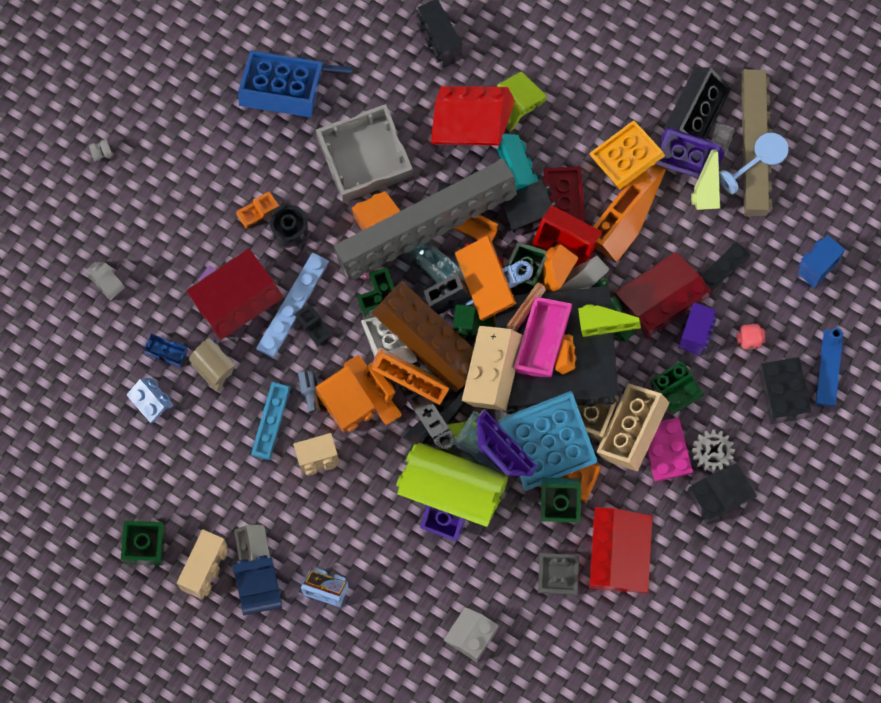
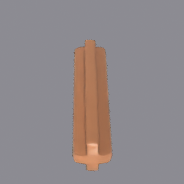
(525, 308)

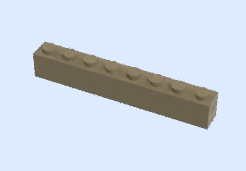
(754, 125)

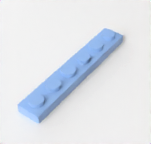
(293, 303)

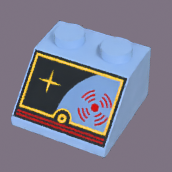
(324, 587)

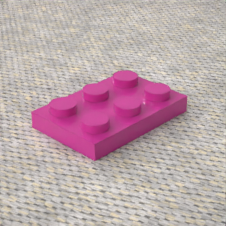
(669, 452)

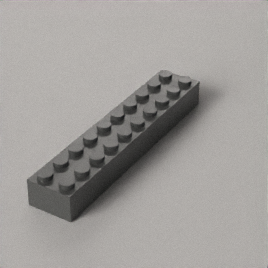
(425, 220)

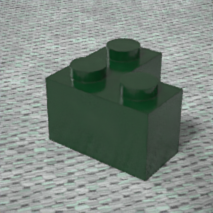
(381, 285)
(467, 322)

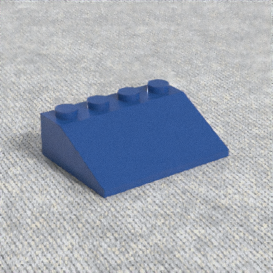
(280, 84)

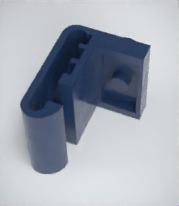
(257, 585)

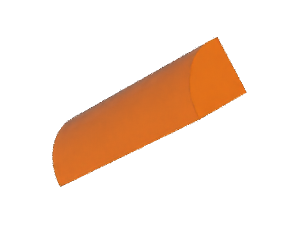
(410, 376)

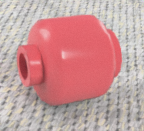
(751, 336)

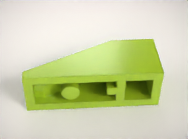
(601, 320)

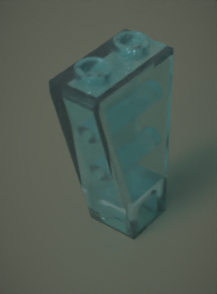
(434, 262)

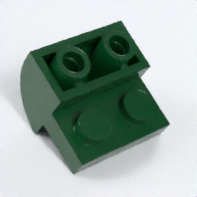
(677, 387)

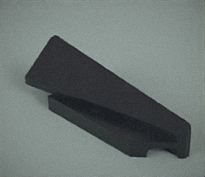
(448, 409)

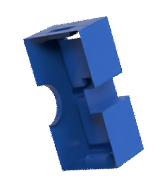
(166, 349)

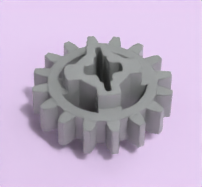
(709, 445)

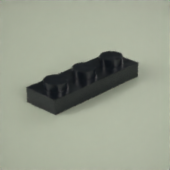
(725, 266)

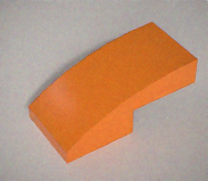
(258, 210)

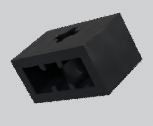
(447, 294)

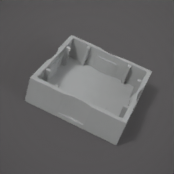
(364, 153)

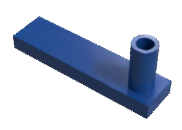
(829, 367)

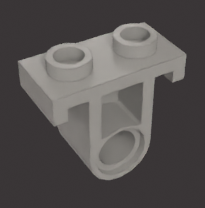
(105, 279)

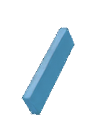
(271, 421)

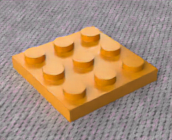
(627, 154)

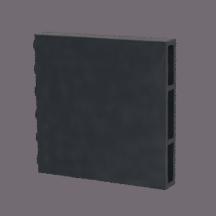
(595, 365)

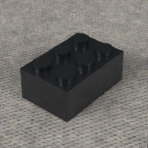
(439, 33)
(784, 390)

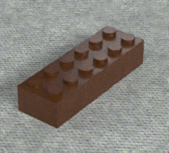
(426, 335)

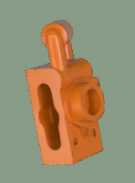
(566, 356)

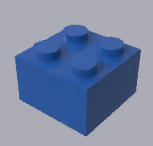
(820, 261)

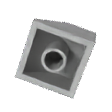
(471, 633)

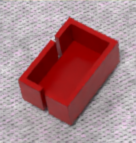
(569, 231)

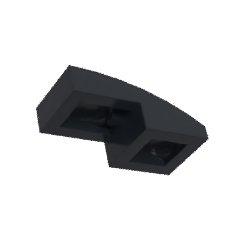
(313, 325)

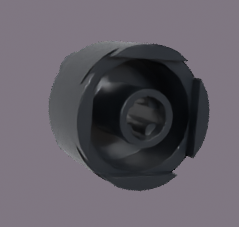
(293, 216)

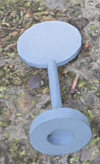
(769, 149)

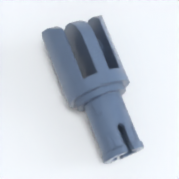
(308, 382)

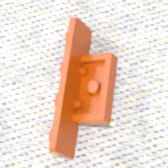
(377, 389)

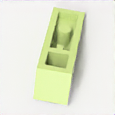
(706, 190)

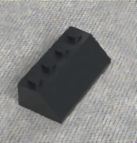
(699, 103)

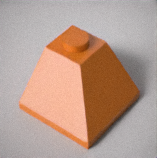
(557, 267)

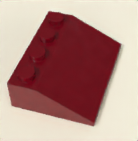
(663, 293)
(234, 294)

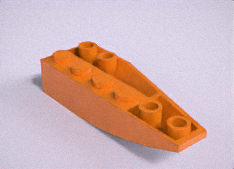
(627, 213)

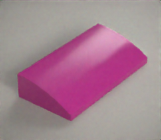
(542, 337)

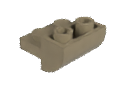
(212, 364)

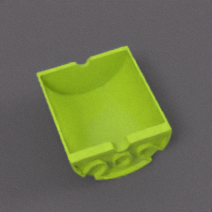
(452, 484)

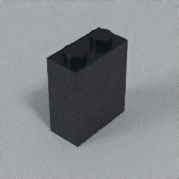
(528, 207)

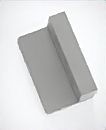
(251, 542)

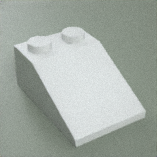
(381, 336)

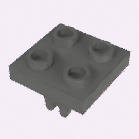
(558, 574)

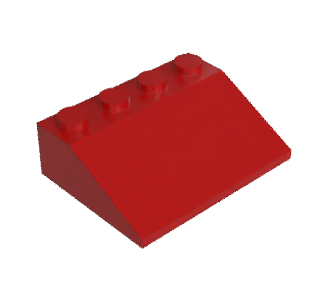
(471, 115)
(620, 550)

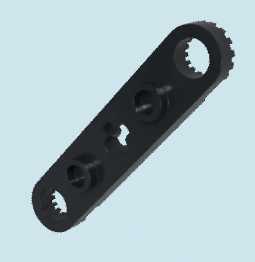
(435, 424)

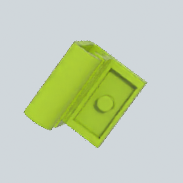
(525, 95)

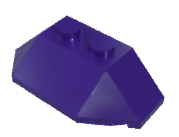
(502, 448)

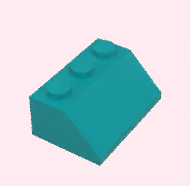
(513, 153)

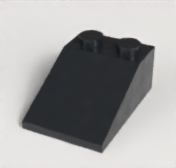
(721, 493)

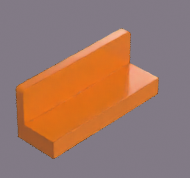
(478, 228)

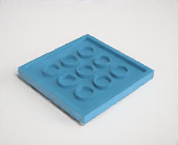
(552, 437)

